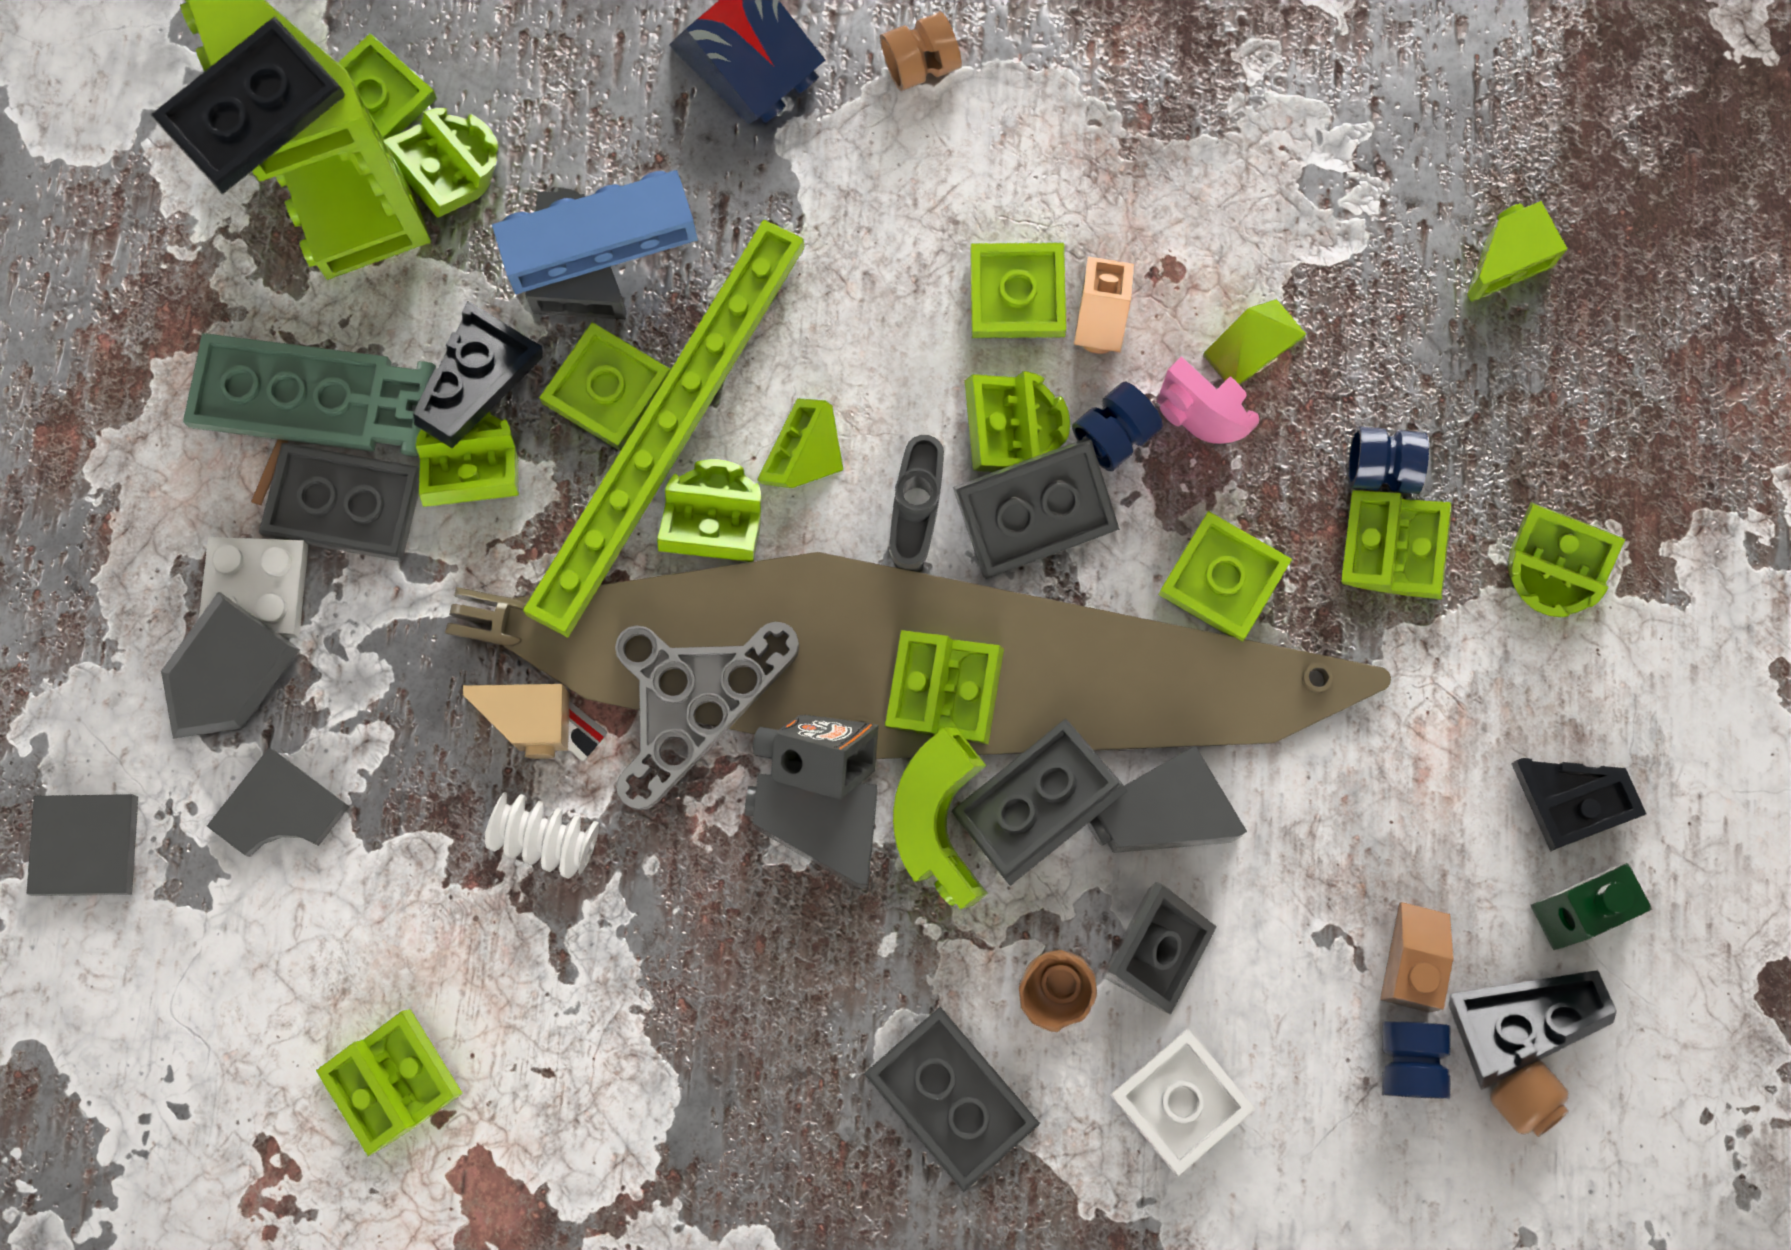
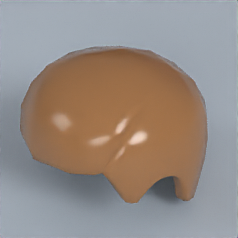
(1057, 990)

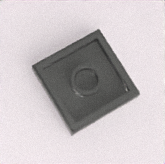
(82, 845)

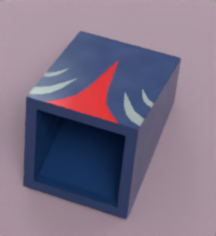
(750, 55)

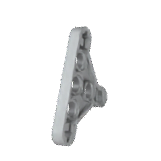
(674, 716)

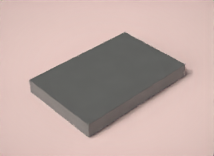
(341, 502)
(1036, 508)
(1038, 801)
(952, 1099)

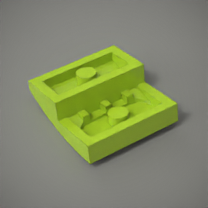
(1396, 544)
(944, 685)
(389, 1082)

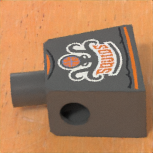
(819, 753)

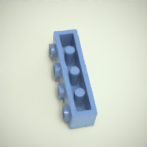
(594, 231)

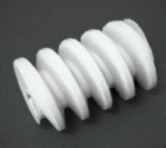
(540, 836)

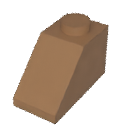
(1419, 959)

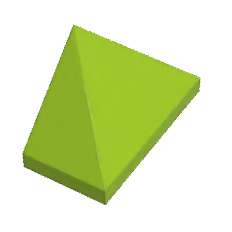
(1254, 341)
(805, 447)

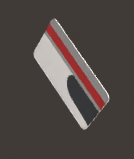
(583, 733)

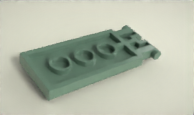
(304, 394)

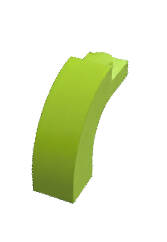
(922, 811)

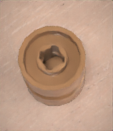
(920, 51)

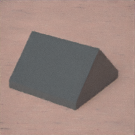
(1160, 948)

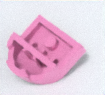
(1202, 409)

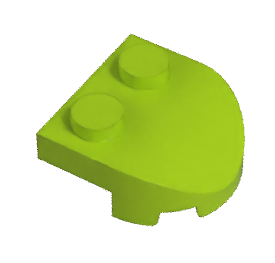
(446, 159)
(1013, 419)
(476, 469)
(711, 512)
(1561, 562)

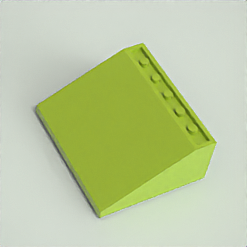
(336, 169)

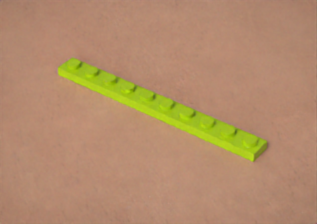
(664, 429)

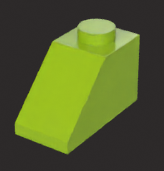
(1516, 249)

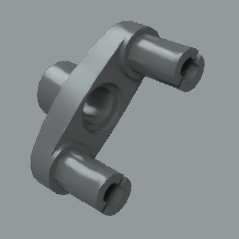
(914, 524)

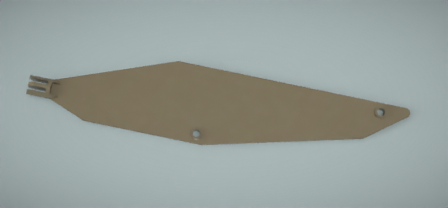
(1103, 671)

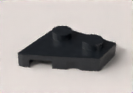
(1577, 799)

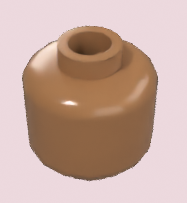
(1531, 1099)

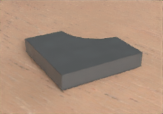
(274, 804)

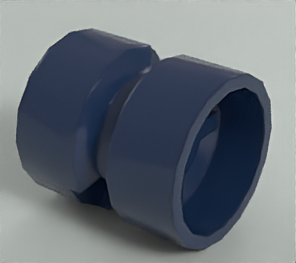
(1124, 420)
(1387, 459)
(1416, 1060)

